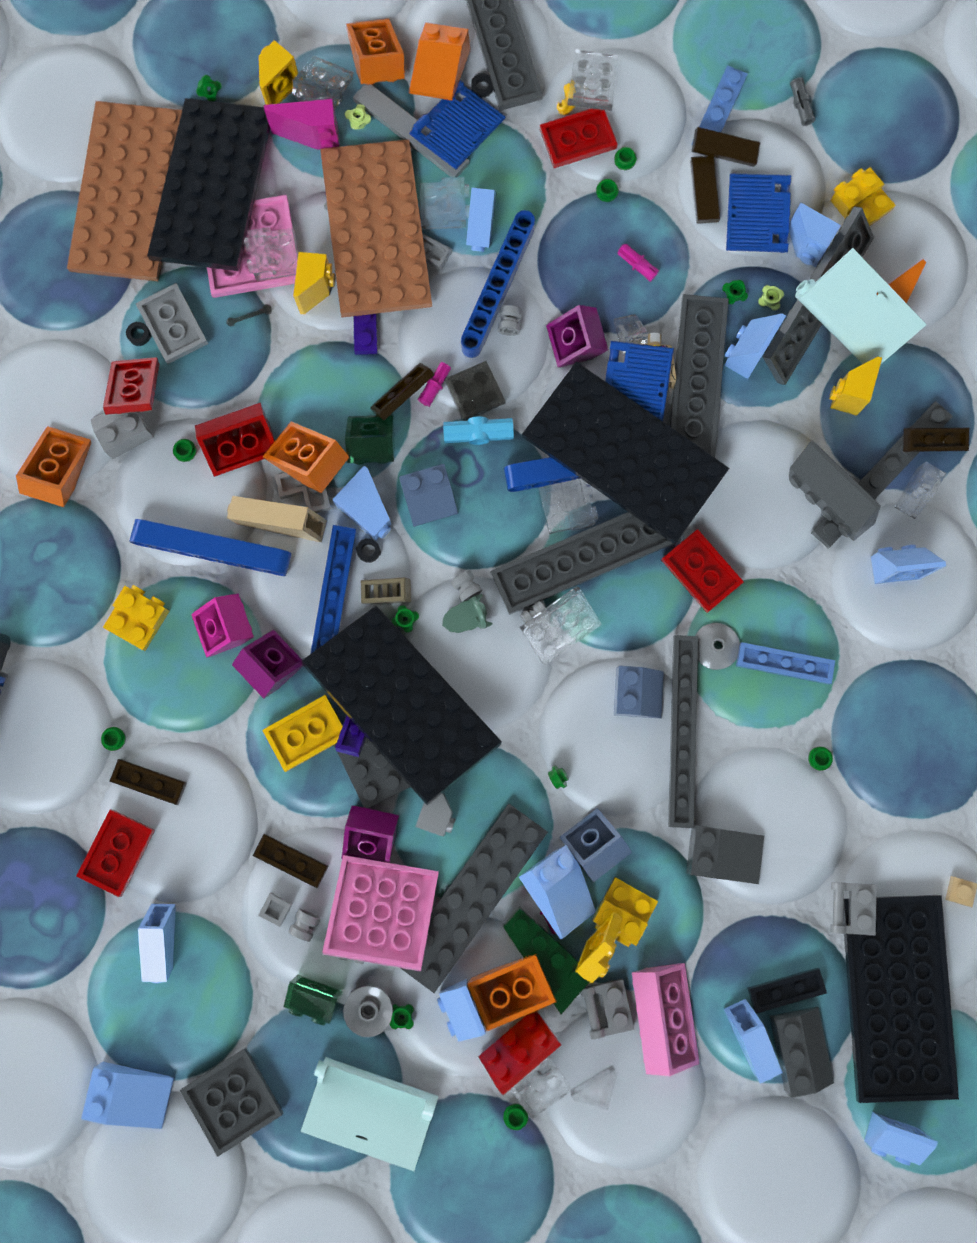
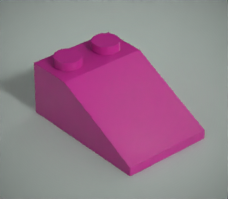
(305, 122)

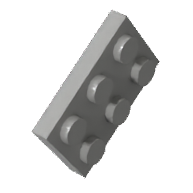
(171, 323)

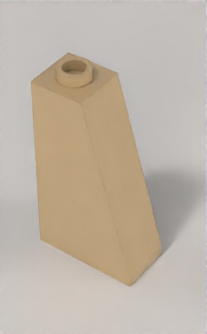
(277, 518)

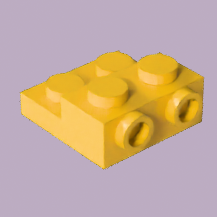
(863, 192)
(136, 617)
(629, 904)
(599, 950)

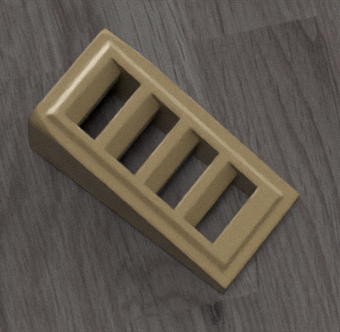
(395, 582)

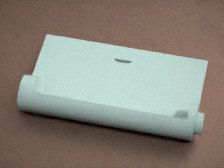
(854, 313)
(369, 1113)

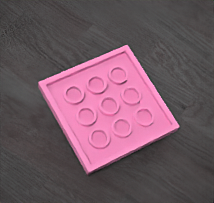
(266, 212)
(381, 913)

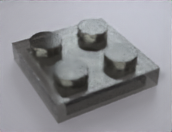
(474, 391)

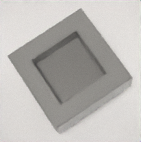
(275, 909)

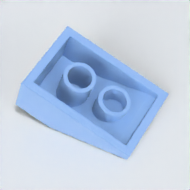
(752, 344)
(904, 564)
(560, 891)
(127, 1097)

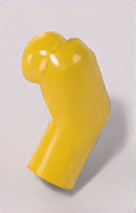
(562, 107)

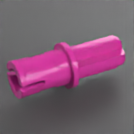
(638, 262)
(434, 385)

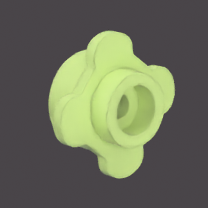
(362, 121)
(772, 291)

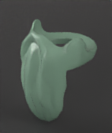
(466, 616)

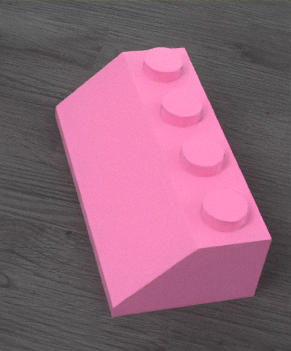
(665, 1019)

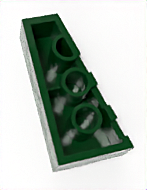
(554, 959)

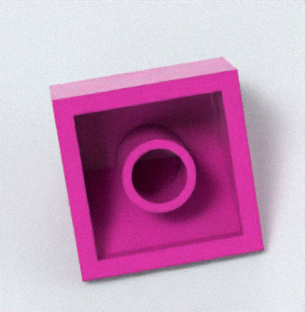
(222, 624)

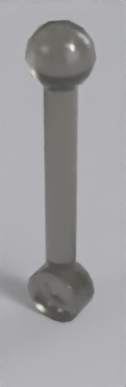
(266, 310)

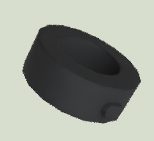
(482, 78)
(134, 326)
(374, 557)

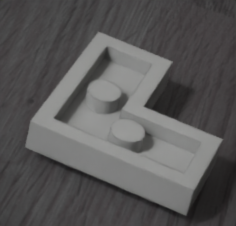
(291, 487)

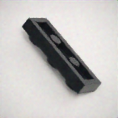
(787, 990)

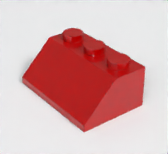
(235, 439)

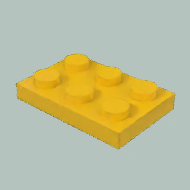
(304, 733)

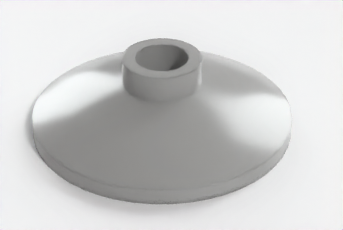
(708, 654)
(368, 1024)

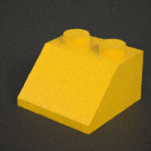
(276, 73)
(312, 280)
(855, 388)

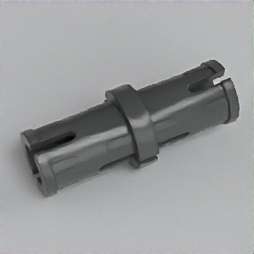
(802, 101)

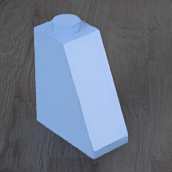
(480, 218)
(363, 505)
(157, 942)
(753, 1041)

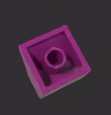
(577, 336)
(267, 663)
(370, 834)

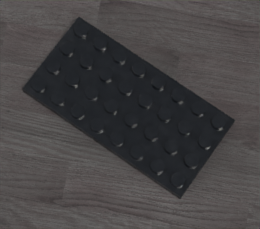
(210, 185)
(625, 452)
(401, 704)
(901, 1003)

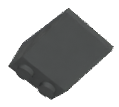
(725, 854)

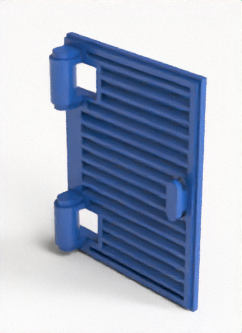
(457, 125)
(758, 213)
(641, 374)

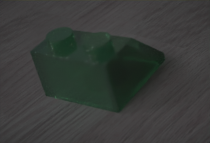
(370, 439)
(312, 999)

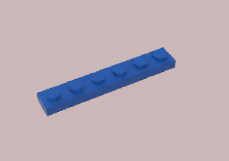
(333, 585)

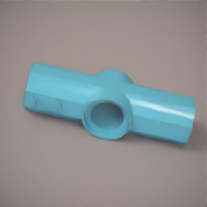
(478, 430)

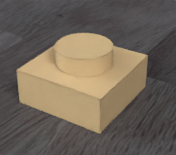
(961, 891)

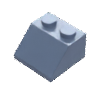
(428, 495)
(638, 692)
(595, 844)

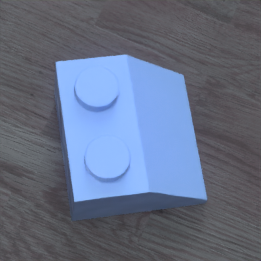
(811, 234)
(462, 1011)
(898, 1139)

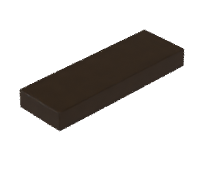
(725, 146)
(705, 189)
(402, 391)
(935, 439)
(148, 782)
(290, 860)

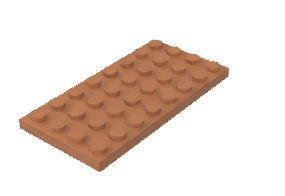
(122, 190)
(375, 228)

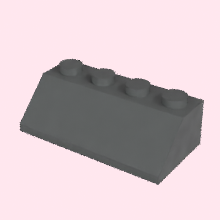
(833, 492)

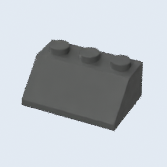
(801, 1051)

